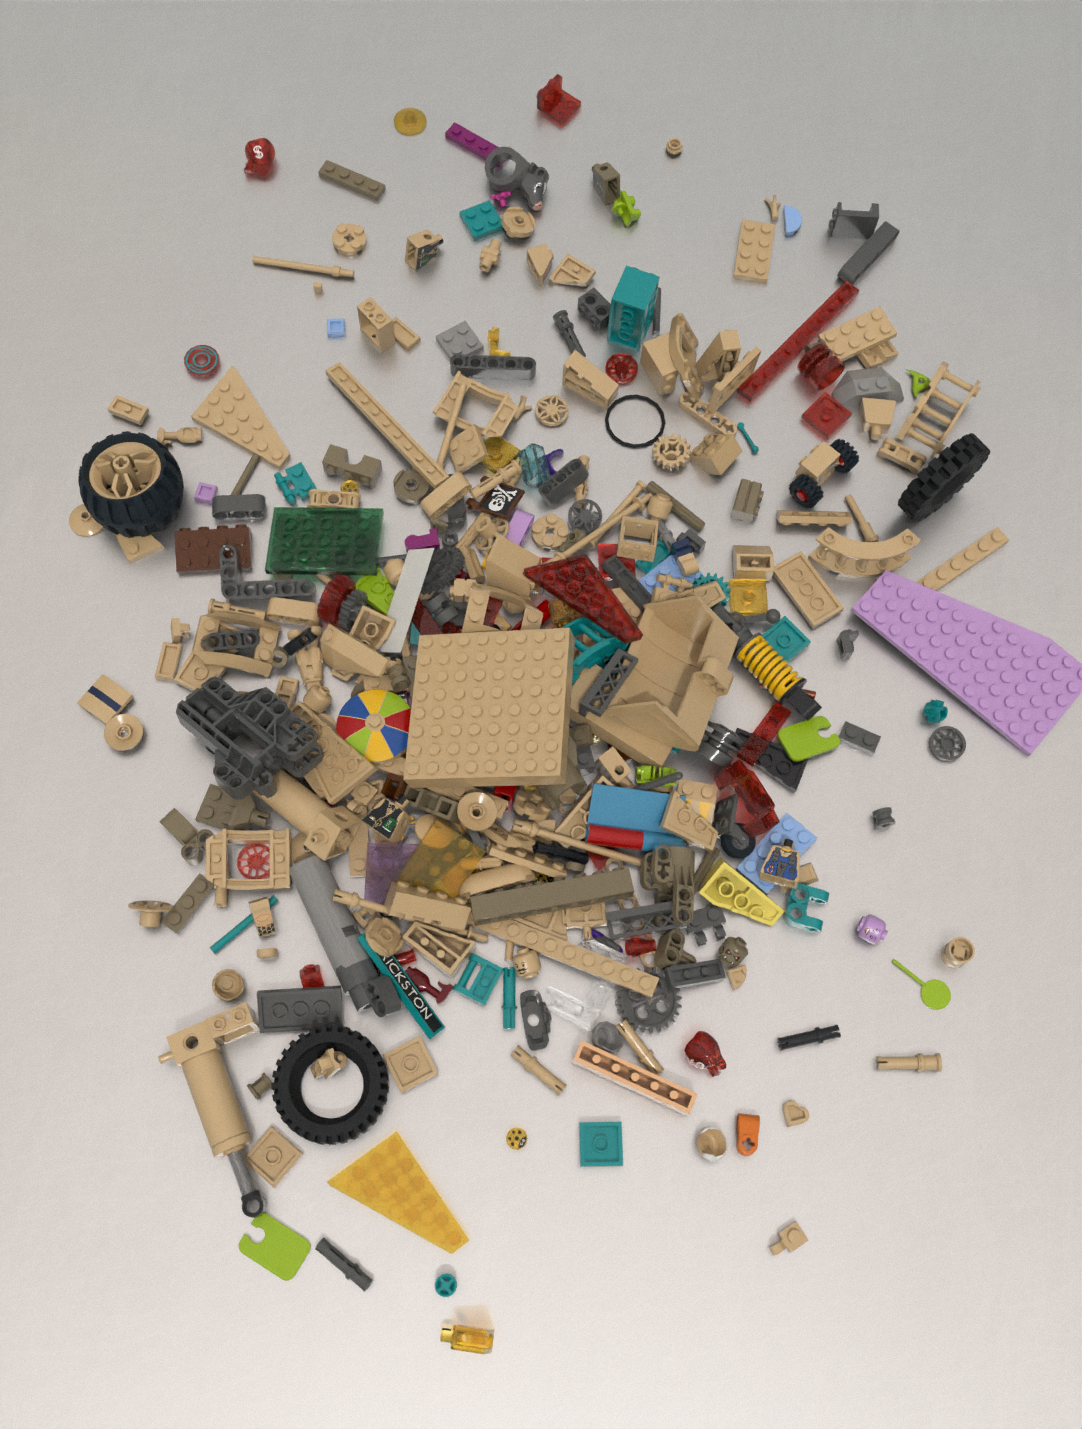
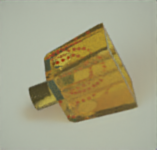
(478, 1339)

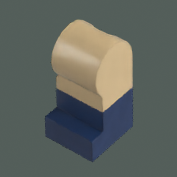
(684, 557)

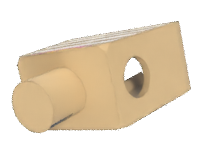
(611, 762)

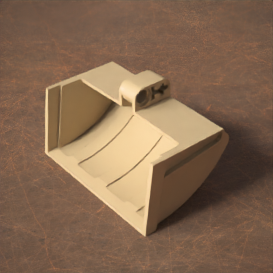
(677, 672)

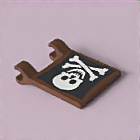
(498, 501)

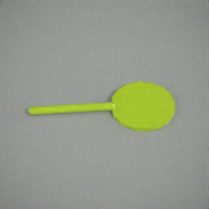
(934, 992)

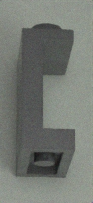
(853, 223)

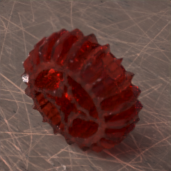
(333, 596)

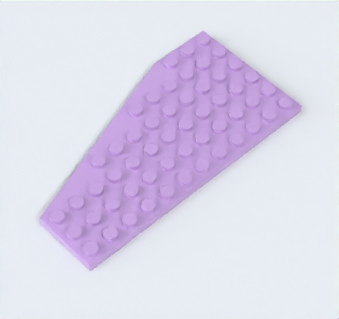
(990, 664)

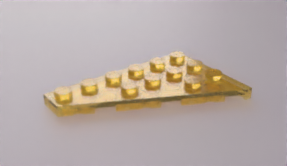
(398, 1188)

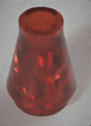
(638, 946)

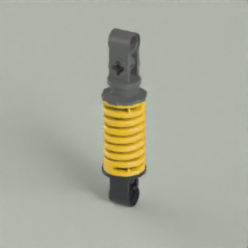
(769, 668)

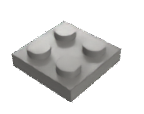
(459, 340)

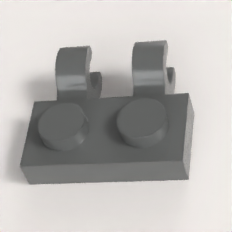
(705, 919)

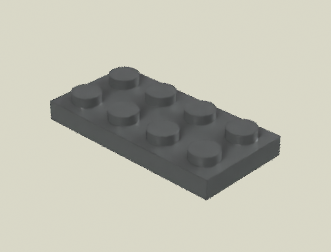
(299, 1008)

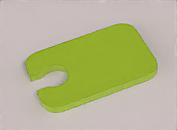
(804, 741)
(280, 1251)

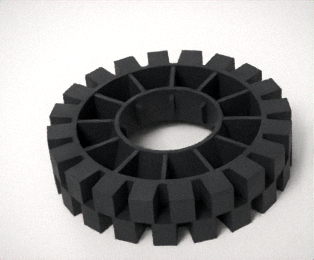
(943, 477)

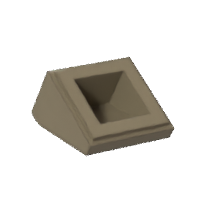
(440, 525)

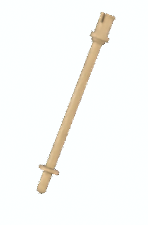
(638, 504)
(533, 830)
(354, 900)

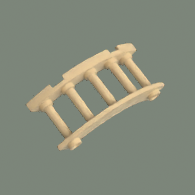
(921, 407)
(859, 558)

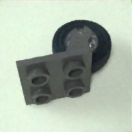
(732, 835)

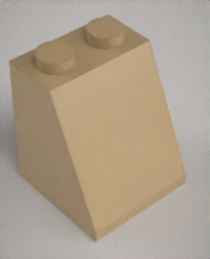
(658, 364)
(506, 567)

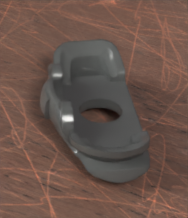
(537, 1035)

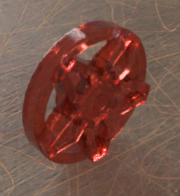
(621, 368)

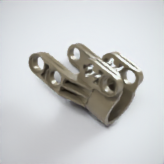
(574, 780)
(671, 876)

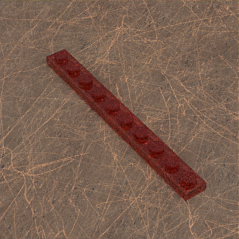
(798, 340)

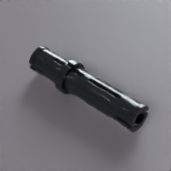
(554, 851)
(817, 1035)

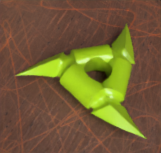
(916, 378)

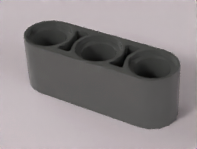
(563, 482)
(238, 506)
(238, 637)

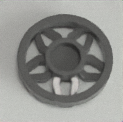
(585, 515)
(947, 743)

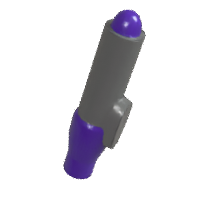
(601, 938)

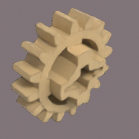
(671, 451)

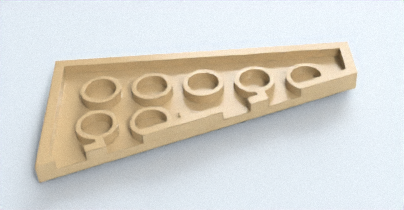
(341, 765)

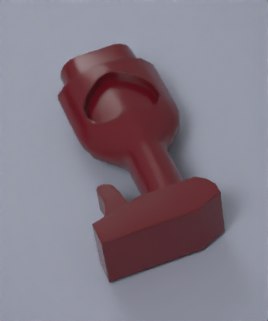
(423, 984)

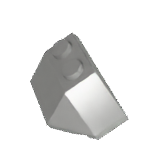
(868, 384)

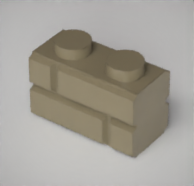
(746, 500)

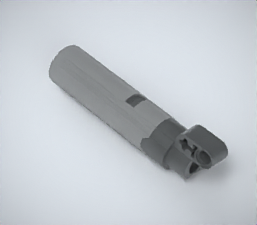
(339, 939)

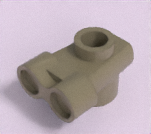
(572, 538)

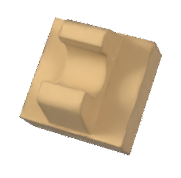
(178, 630)

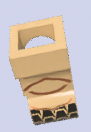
(262, 916)

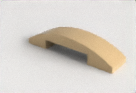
(504, 837)

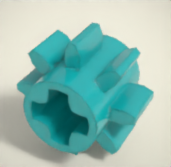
(935, 711)

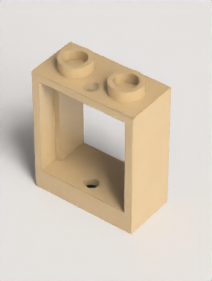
(377, 323)
(647, 530)
(239, 1024)

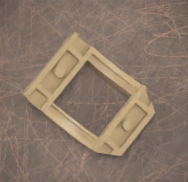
(681, 348)
(501, 417)
(478, 604)
(262, 654)
(280, 858)

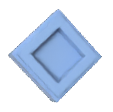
(336, 327)

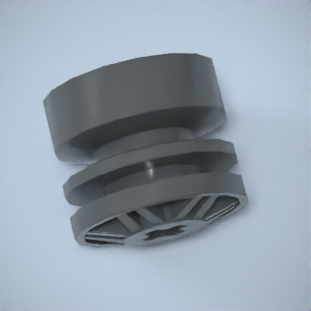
(718, 744)

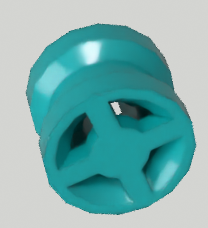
(444, 1284)

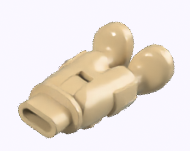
(309, 660)

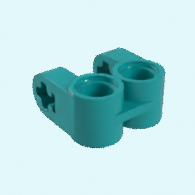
(793, 904)

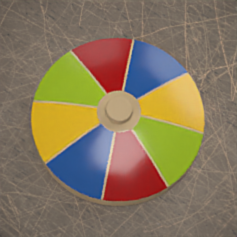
(375, 725)

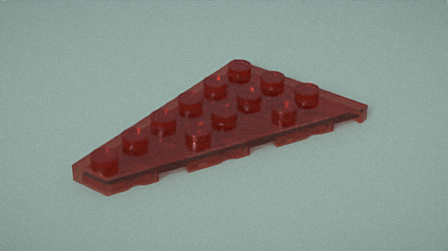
(586, 591)

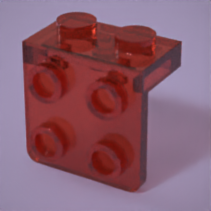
(557, 102)

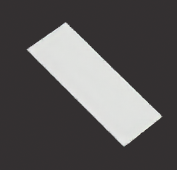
(406, 597)

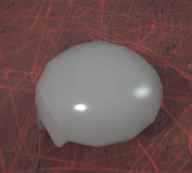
(607, 1037)

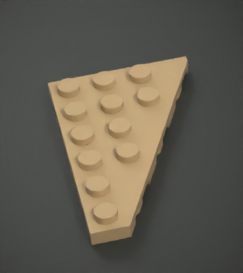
(237, 417)

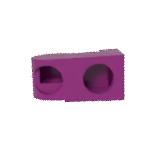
(424, 541)

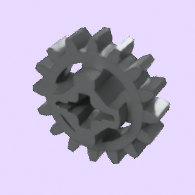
(351, 607)

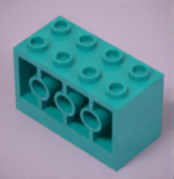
(632, 308)

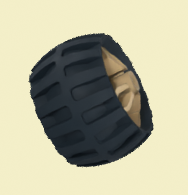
(131, 484)

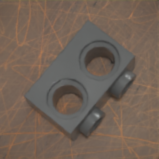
(598, 311)

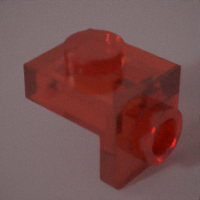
(311, 976)

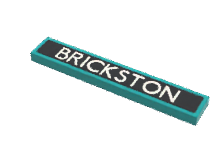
(406, 990)

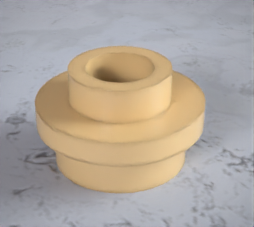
(674, 146)

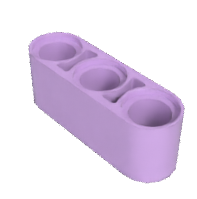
(520, 526)

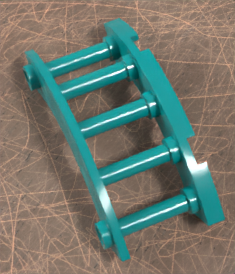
(592, 655)

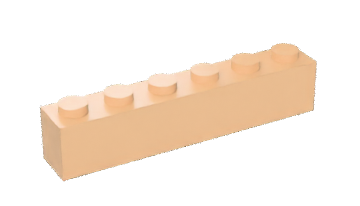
(634, 1078)

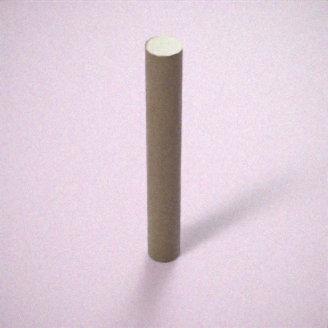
(245, 475)

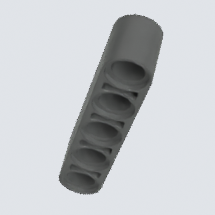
(868, 253)
(501, 363)

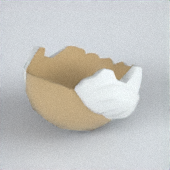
(711, 1143)

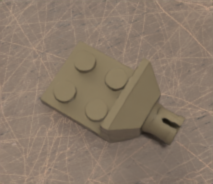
(228, 813)

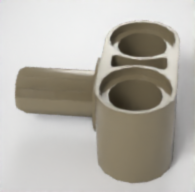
(671, 951)

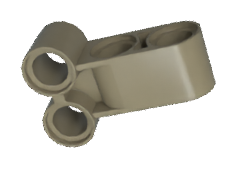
(187, 835)

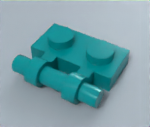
(299, 478)

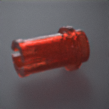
(451, 628)

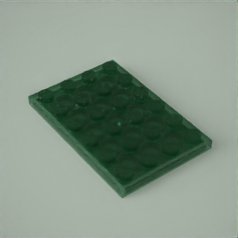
(324, 541)

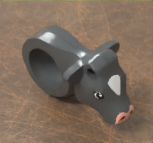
(526, 176)

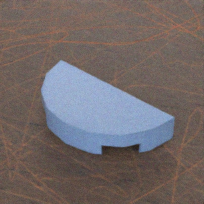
(792, 220)

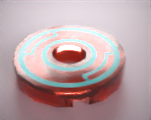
(201, 352)

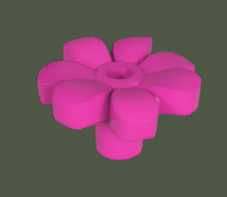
(501, 197)

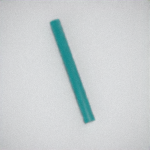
(238, 929)

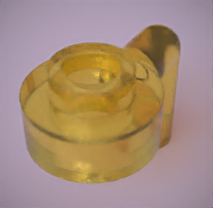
(493, 336)

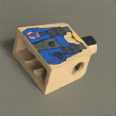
(782, 865)

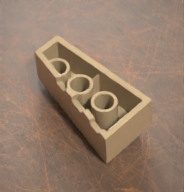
(427, 905)

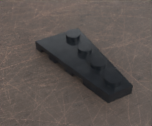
(776, 762)

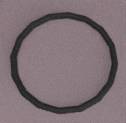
(629, 444)

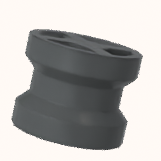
(883, 817)

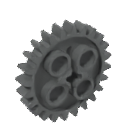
(442, 569)
(655, 1017)

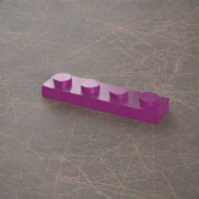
(471, 141)

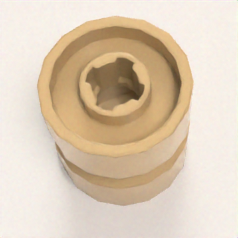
(957, 952)

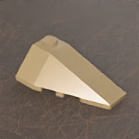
(372, 630)
(350, 654)
(575, 820)

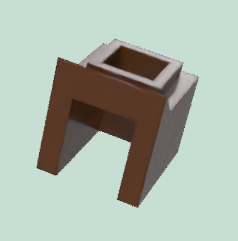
(394, 786)

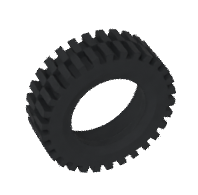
(296, 1062)

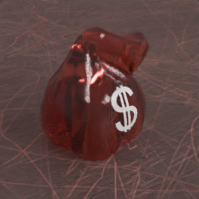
(260, 156)
(705, 1053)

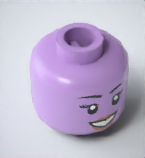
(871, 929)

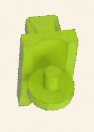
(624, 208)

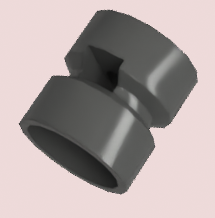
(441, 609)

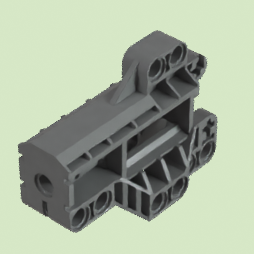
(260, 717)

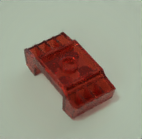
(752, 793)

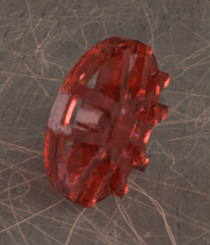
(255, 861)

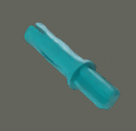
(509, 998)

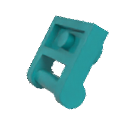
(484, 981)

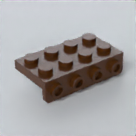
(200, 548)

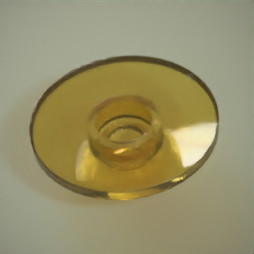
(410, 121)

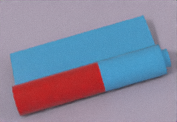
(628, 819)

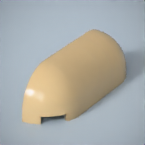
(496, 878)

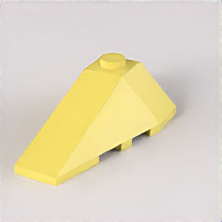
(732, 891)

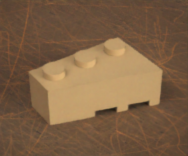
(438, 947)

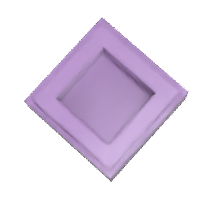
(205, 493)

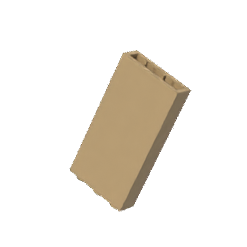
(612, 729)

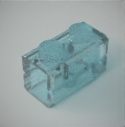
(534, 465)

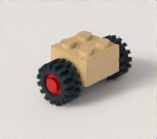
(818, 468)

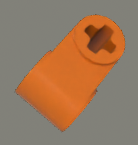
(747, 1129)

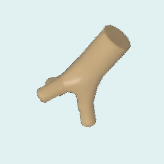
(774, 207)
(521, 407)

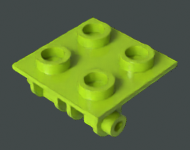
(645, 775)

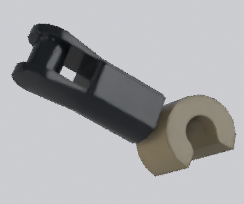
(292, 647)

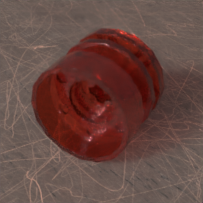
(820, 366)

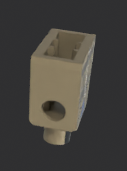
(606, 182)

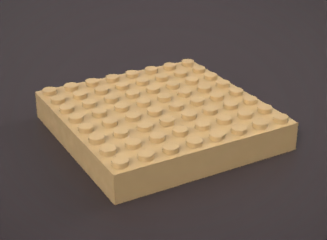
(491, 709)

